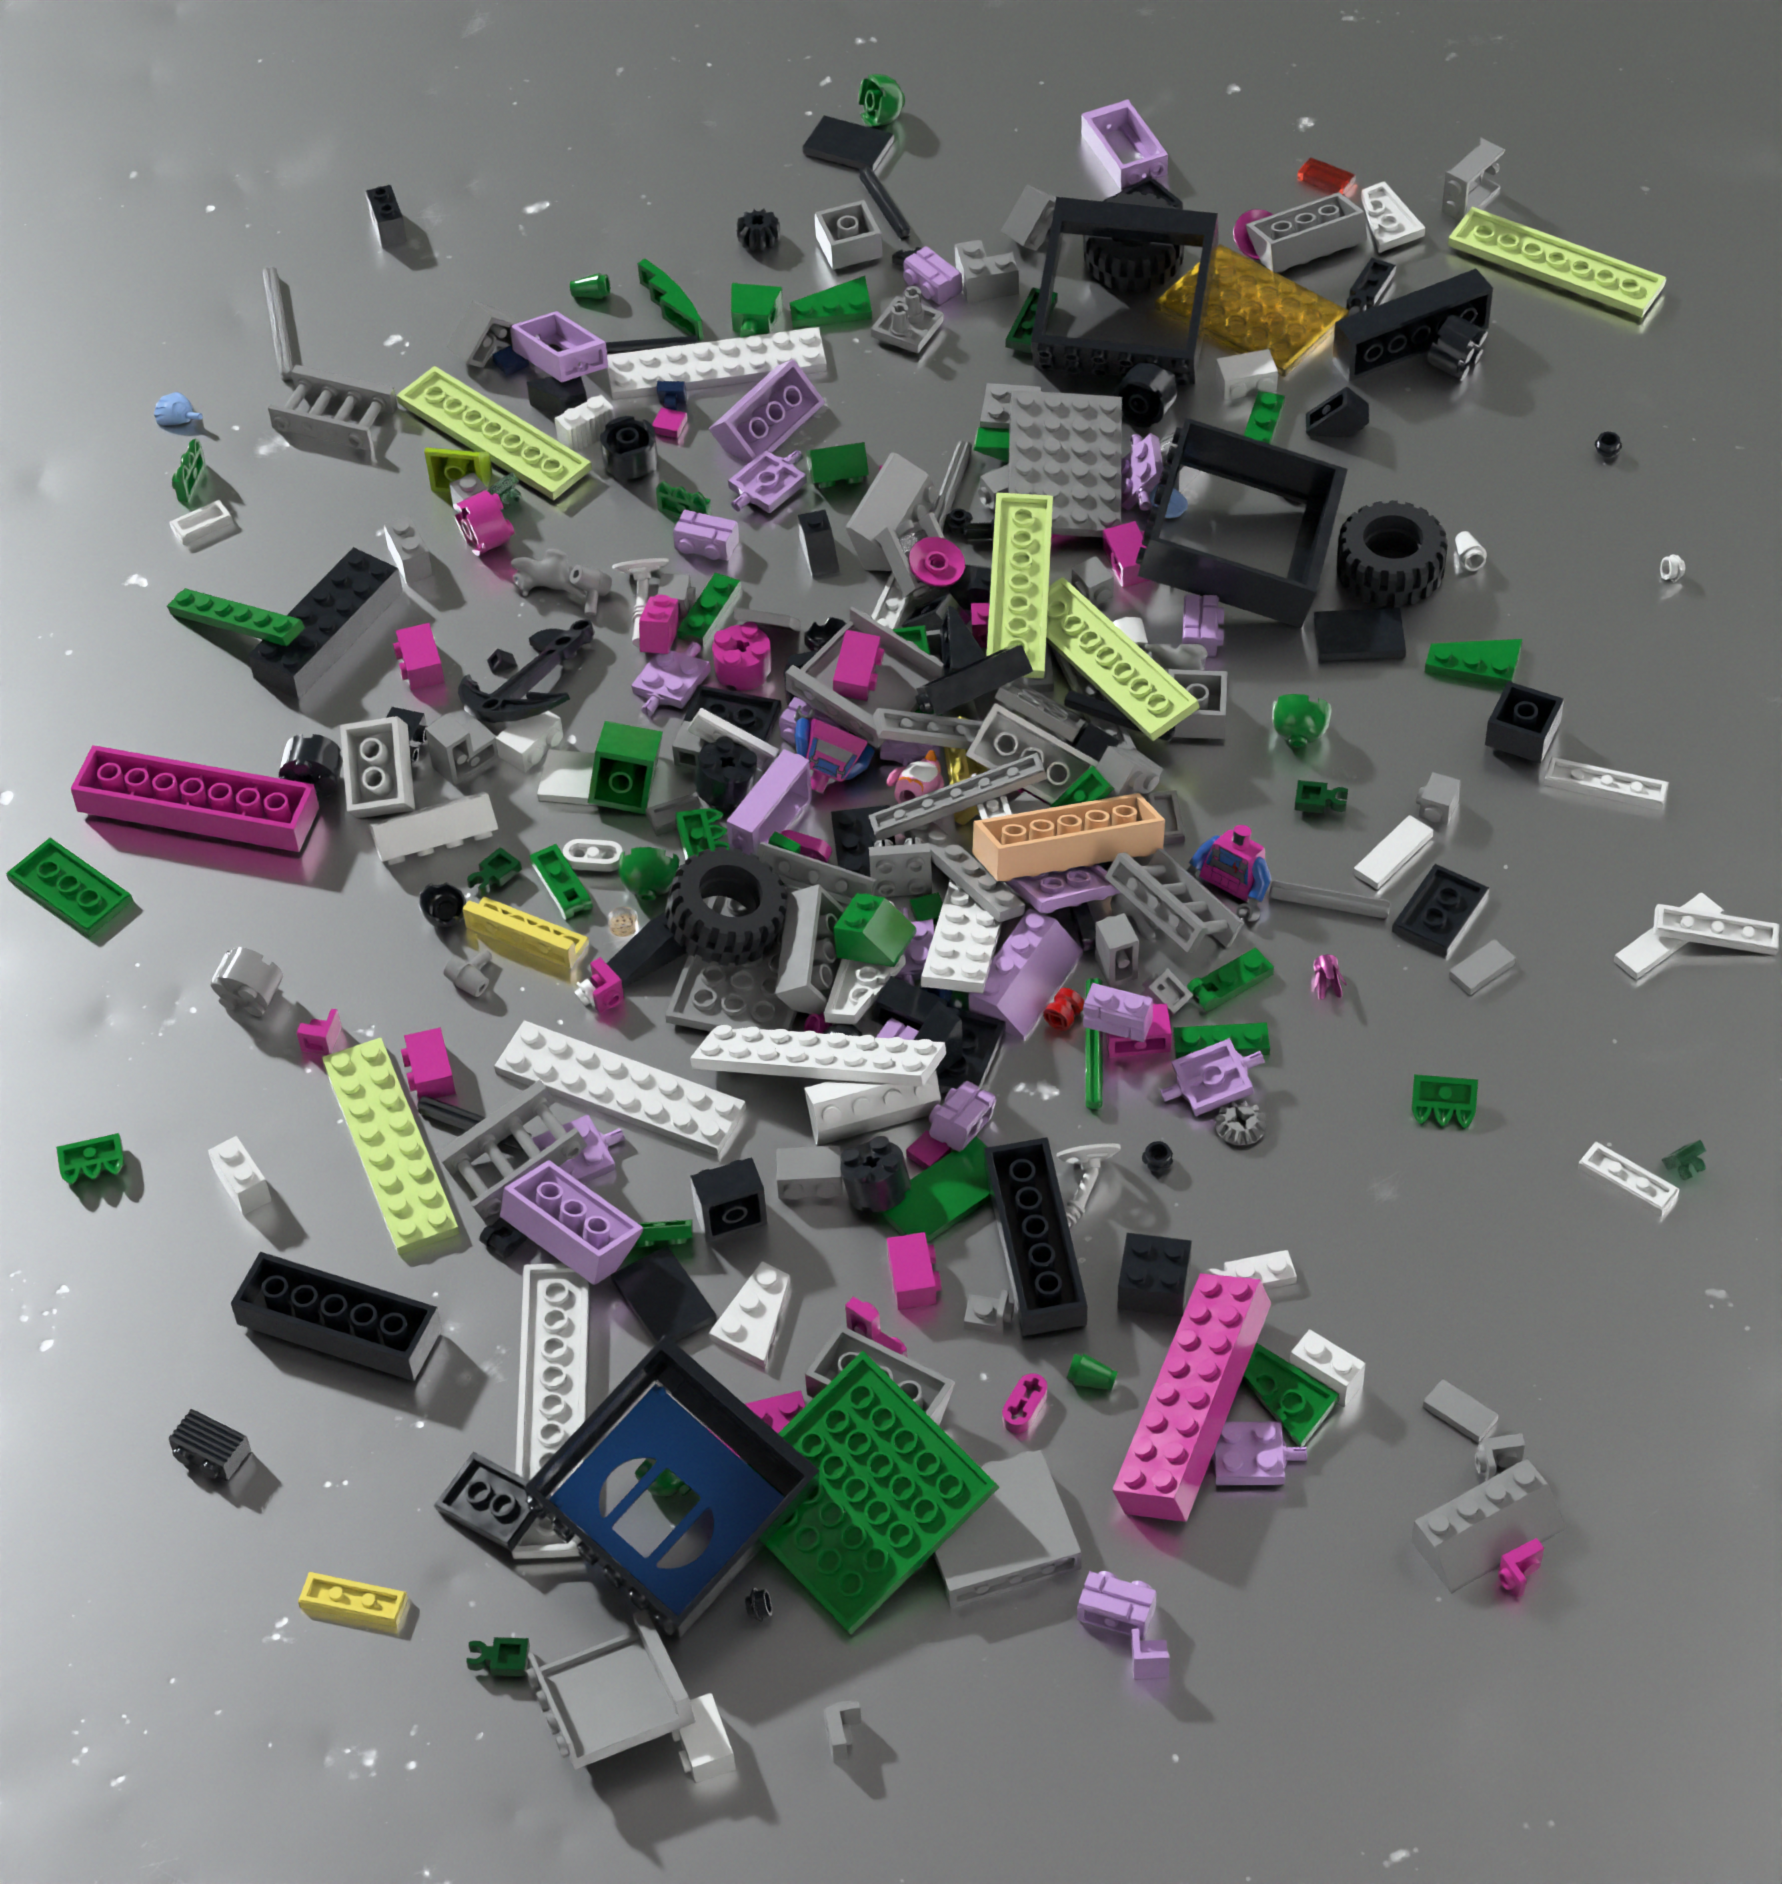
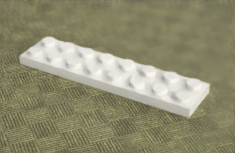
(714, 362)
(819, 1055)
(621, 1087)

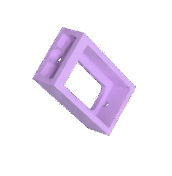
(1125, 118)
(557, 329)
(771, 803)

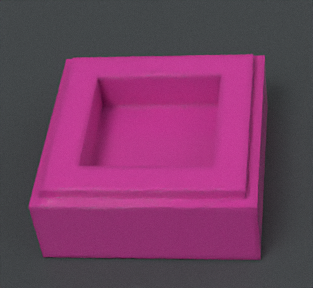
(669, 422)
(927, 1150)

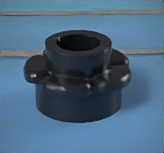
(1608, 444)
(957, 519)
(1157, 1150)
(759, 1604)

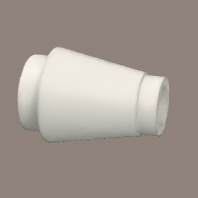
(1470, 552)

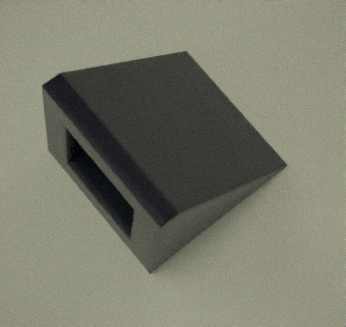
(501, 660)

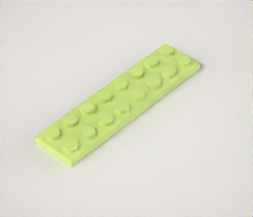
(1557, 261)
(494, 430)
(1021, 576)
(1114, 663)
(390, 1146)

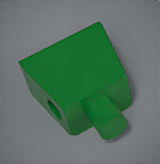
(755, 308)

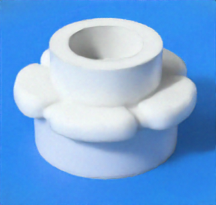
(1672, 568)
(585, 992)

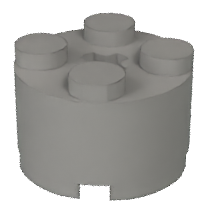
(246, 981)

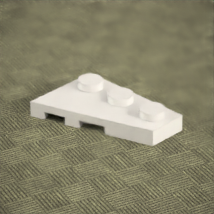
(1389, 217)
(856, 989)
(752, 1316)

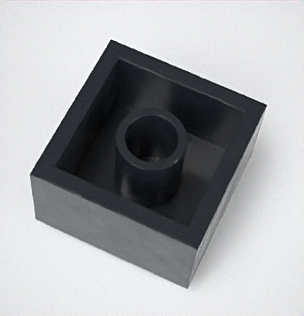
(1524, 721)
(729, 1199)
(1154, 1274)

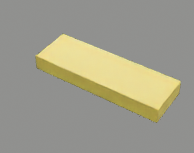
(353, 1599)

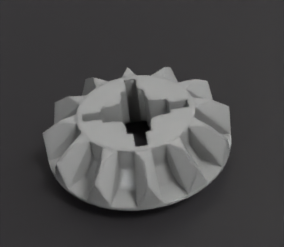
(1233, 1131)

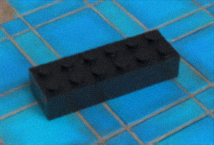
(1408, 324)
(333, 619)
(1035, 1236)
(337, 1315)

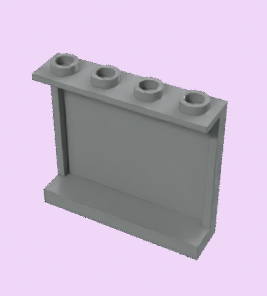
(900, 674)
(1012, 1537)
(611, 1695)

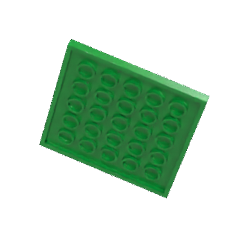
(883, 1495)

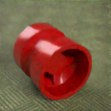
(1063, 1010)

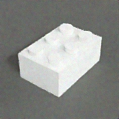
(377, 767)

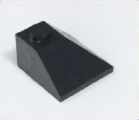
(972, 586)

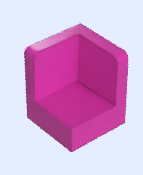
(320, 1035)

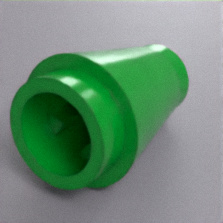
(592, 286)
(1091, 1373)

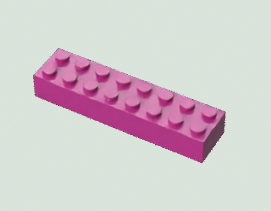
(195, 798)
(1192, 1397)

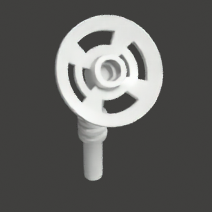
(641, 570)
(1089, 1159)

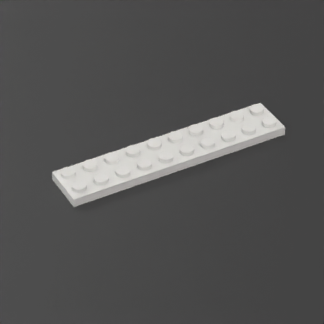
(550, 1384)

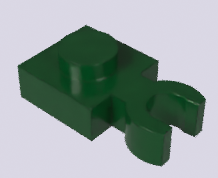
(1315, 797)
(497, 869)
(505, 1657)

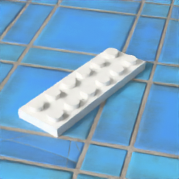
(961, 944)

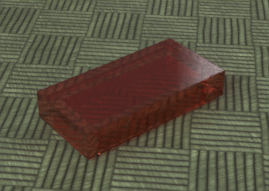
(1326, 176)

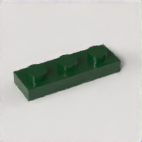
(1022, 329)

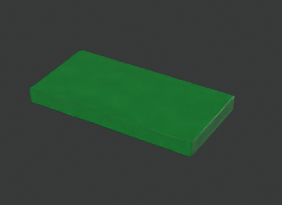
(69, 887)
(943, 1193)

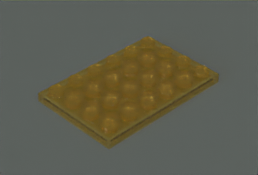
(1256, 310)

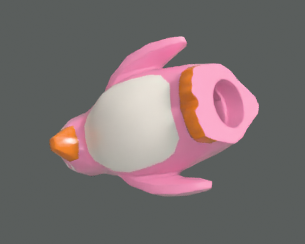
(916, 778)

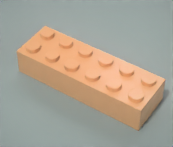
(1067, 836)

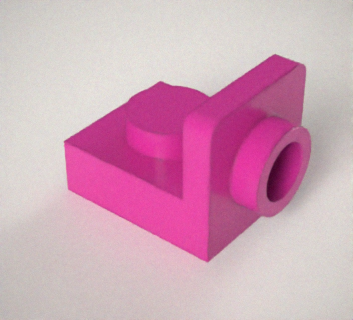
(607, 985)
(1518, 1564)

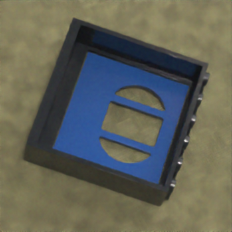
(658, 1428)

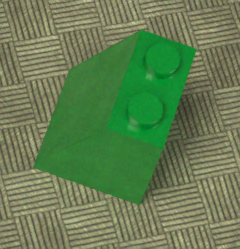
(624, 767)

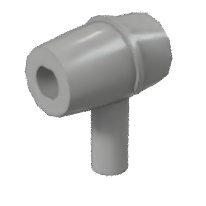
(592, 581)
(467, 974)

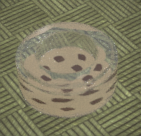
(623, 921)

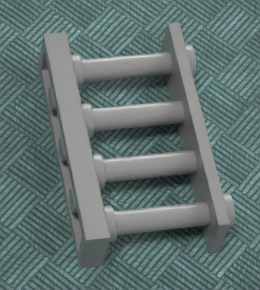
(337, 388)
(1174, 900)
(496, 1127)

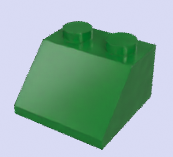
(838, 463)
(872, 931)

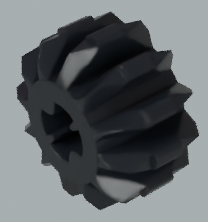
(758, 229)

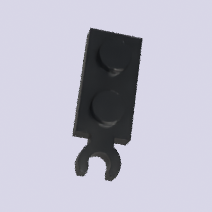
(1370, 284)

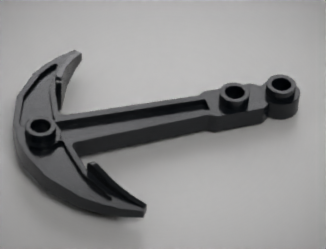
(506, 701)

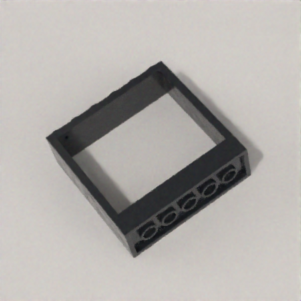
(1135, 224)
(1263, 468)

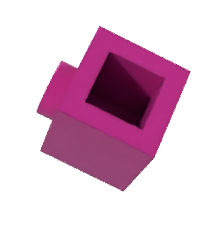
(980, 622)

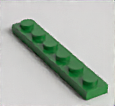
(236, 617)

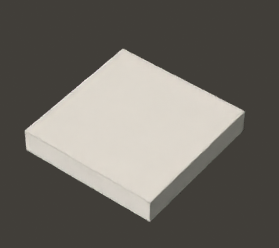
(566, 777)

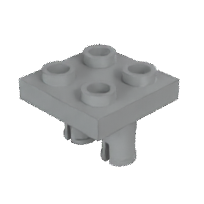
(907, 322)
(901, 868)

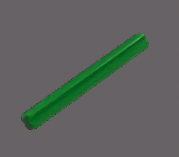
(1094, 1061)

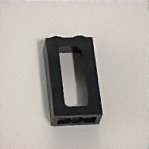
(973, 680)

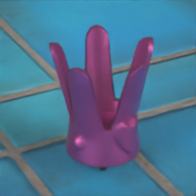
(1327, 968)

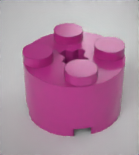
(483, 522)
(742, 656)

